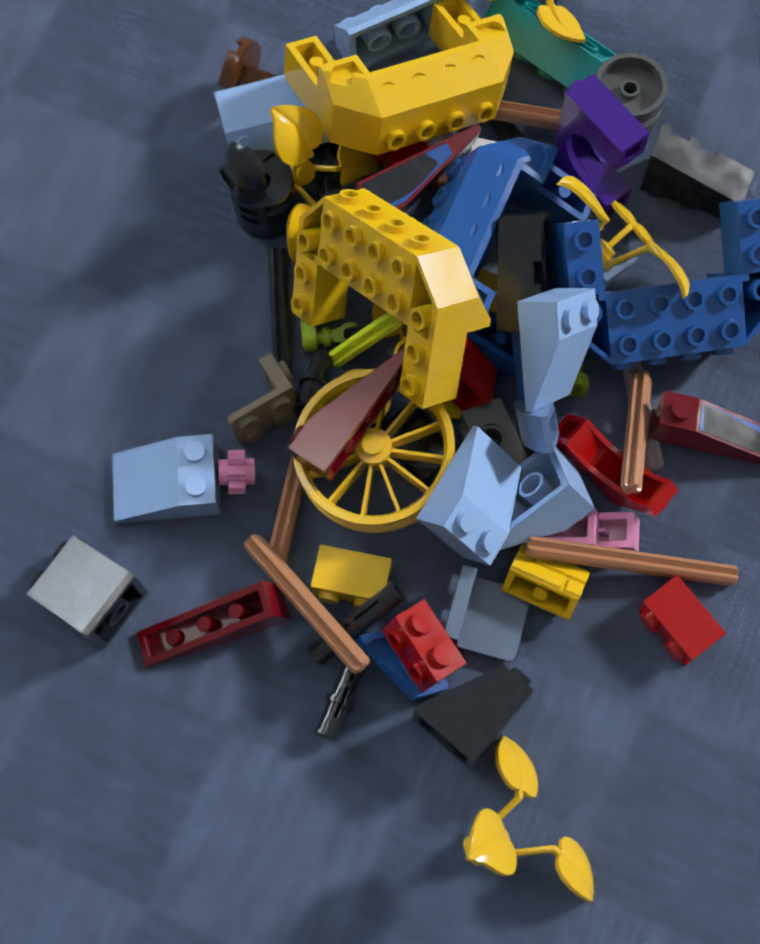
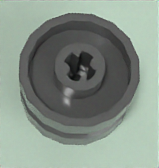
(637, 84)

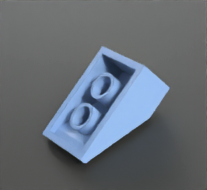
(554, 341)
(167, 480)
(547, 498)
(474, 499)

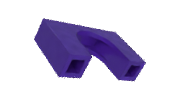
(597, 140)

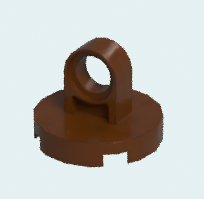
(243, 65)

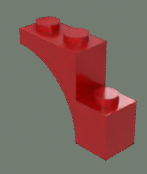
(603, 463)

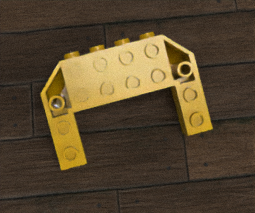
(411, 99)
(400, 268)

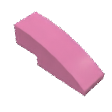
(604, 529)

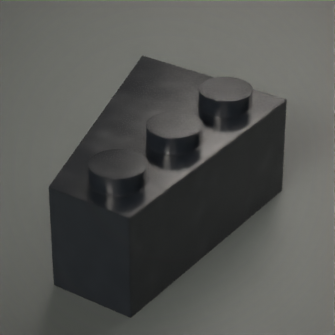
(524, 262)

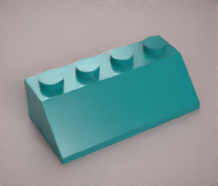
(552, 55)

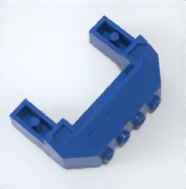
(478, 194)
(655, 319)

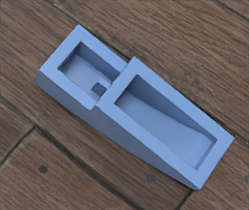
(537, 429)

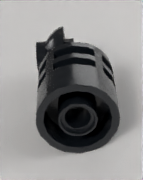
(259, 190)

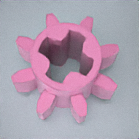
(236, 471)

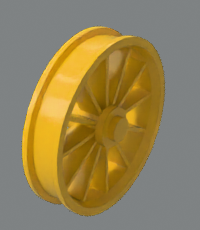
(375, 453)

